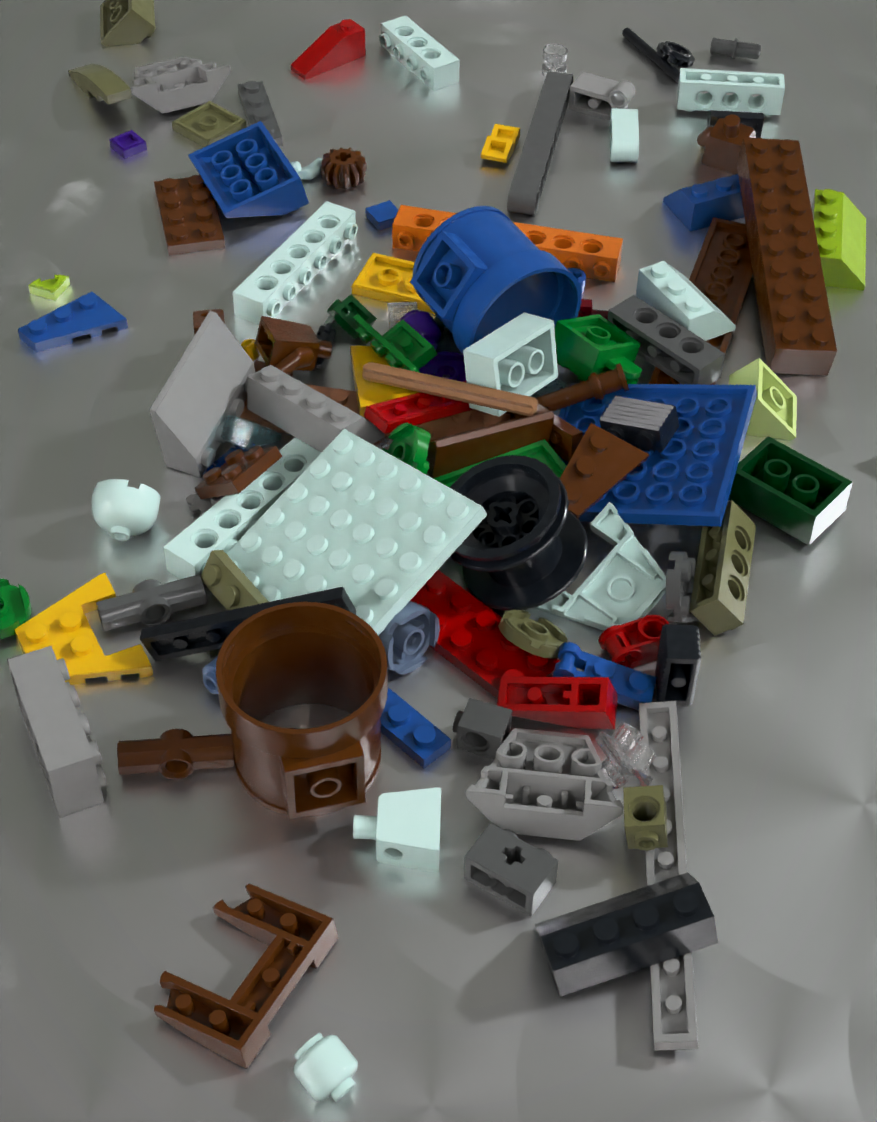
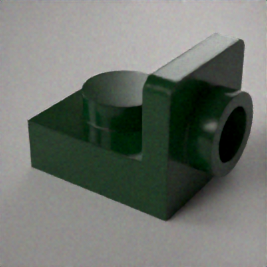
(343, 313)

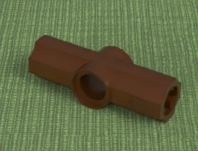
(175, 754)

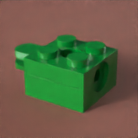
(595, 346)

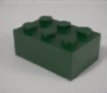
(789, 490)

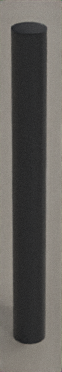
(648, 51)

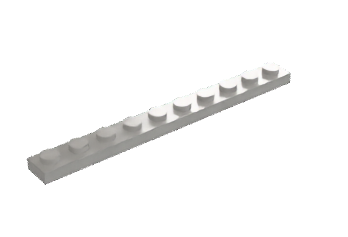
(673, 979)

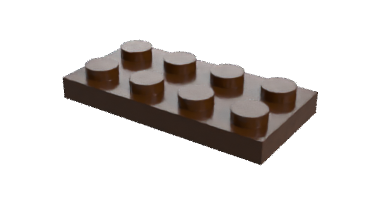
(188, 215)

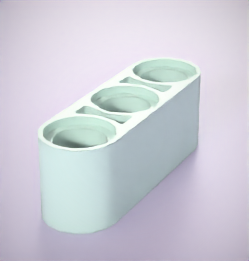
(624, 135)

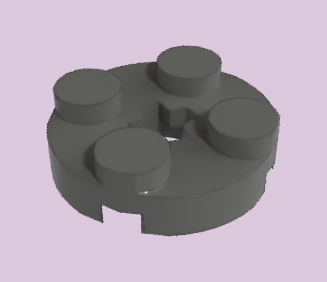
(677, 586)

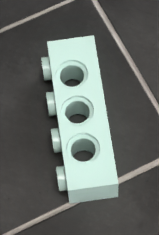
(419, 53)
(719, 83)

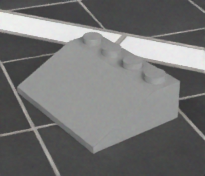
(199, 396)

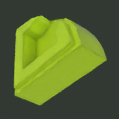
(50, 288)

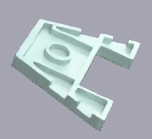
(620, 587)

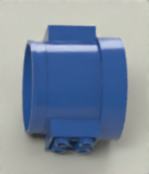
(486, 272)

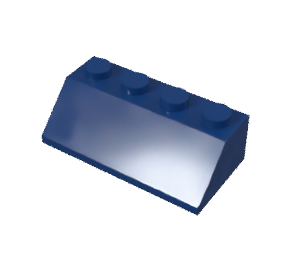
(701, 202)

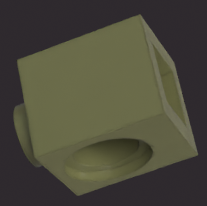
(645, 804)

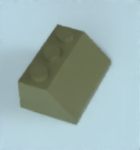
(126, 21)

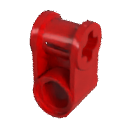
(636, 641)

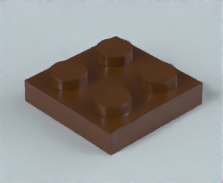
(237, 472)

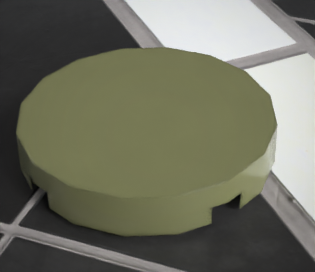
(535, 637)

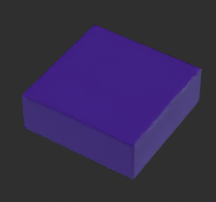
(128, 144)

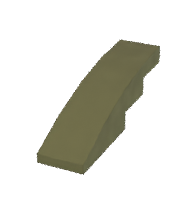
(100, 83)

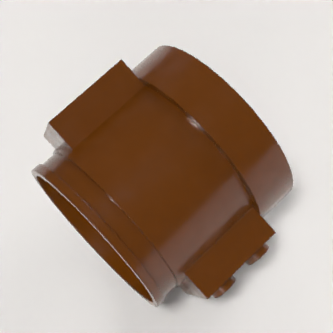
(296, 658)

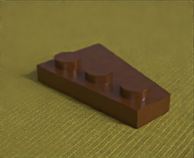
(597, 467)

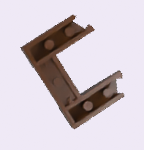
(239, 1026)

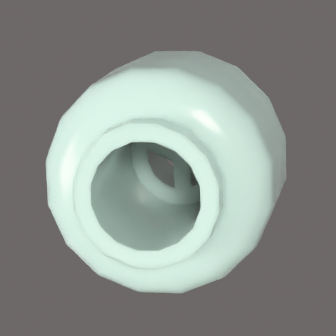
(325, 1067)

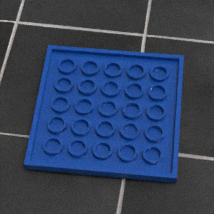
(698, 466)

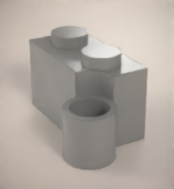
(598, 95)

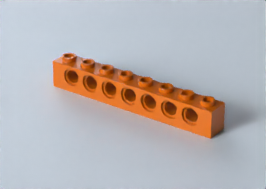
(592, 253)

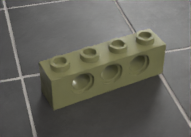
(723, 572)

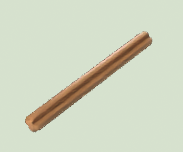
(450, 389)

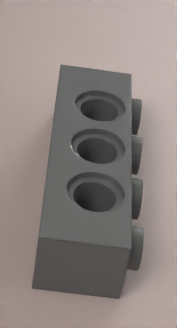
(667, 343)

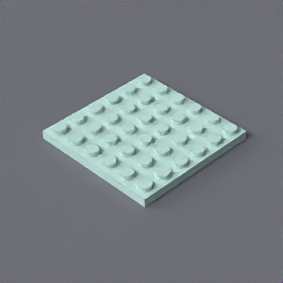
(358, 526)

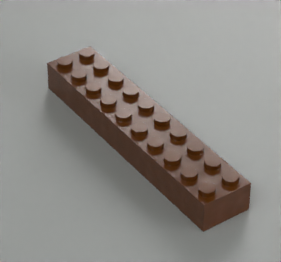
(785, 258)

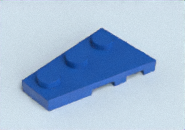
(78, 318)

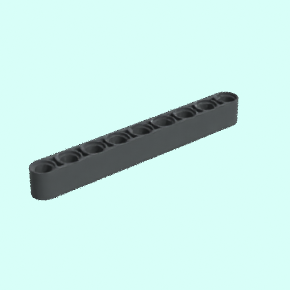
(540, 144)

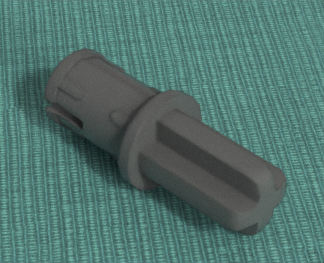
(735, 48)

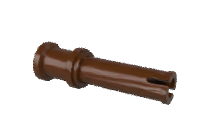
(595, 386)

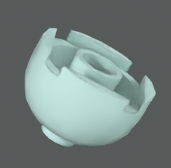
(124, 509)

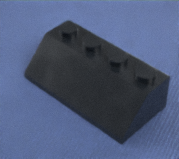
(627, 933)

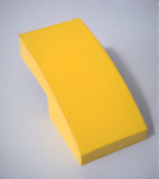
(501, 143)

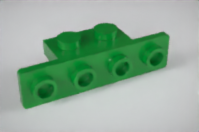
(400, 345)

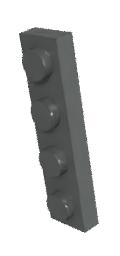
(258, 108)

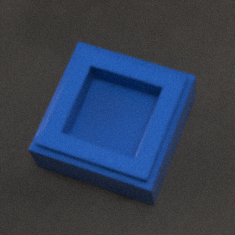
(382, 214)

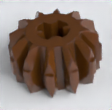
(343, 168)

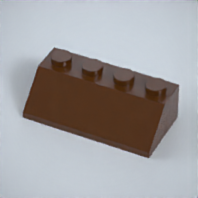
(483, 443)

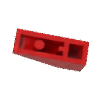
(334, 48)
(561, 700)

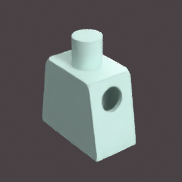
(405, 828)

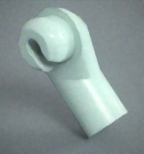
(310, 171)

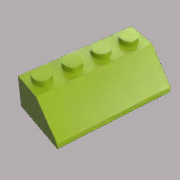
(840, 239)

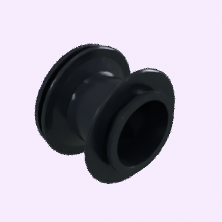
(527, 542)

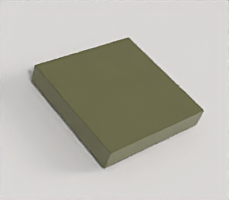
(208, 124)

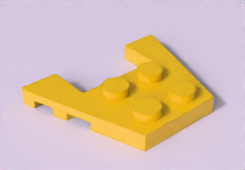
(72, 637)

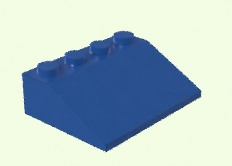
(250, 174)

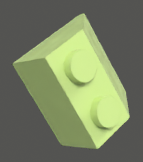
(775, 403)

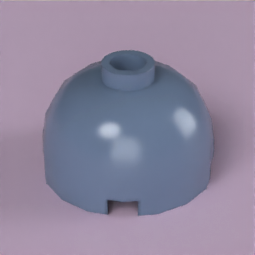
(409, 637)

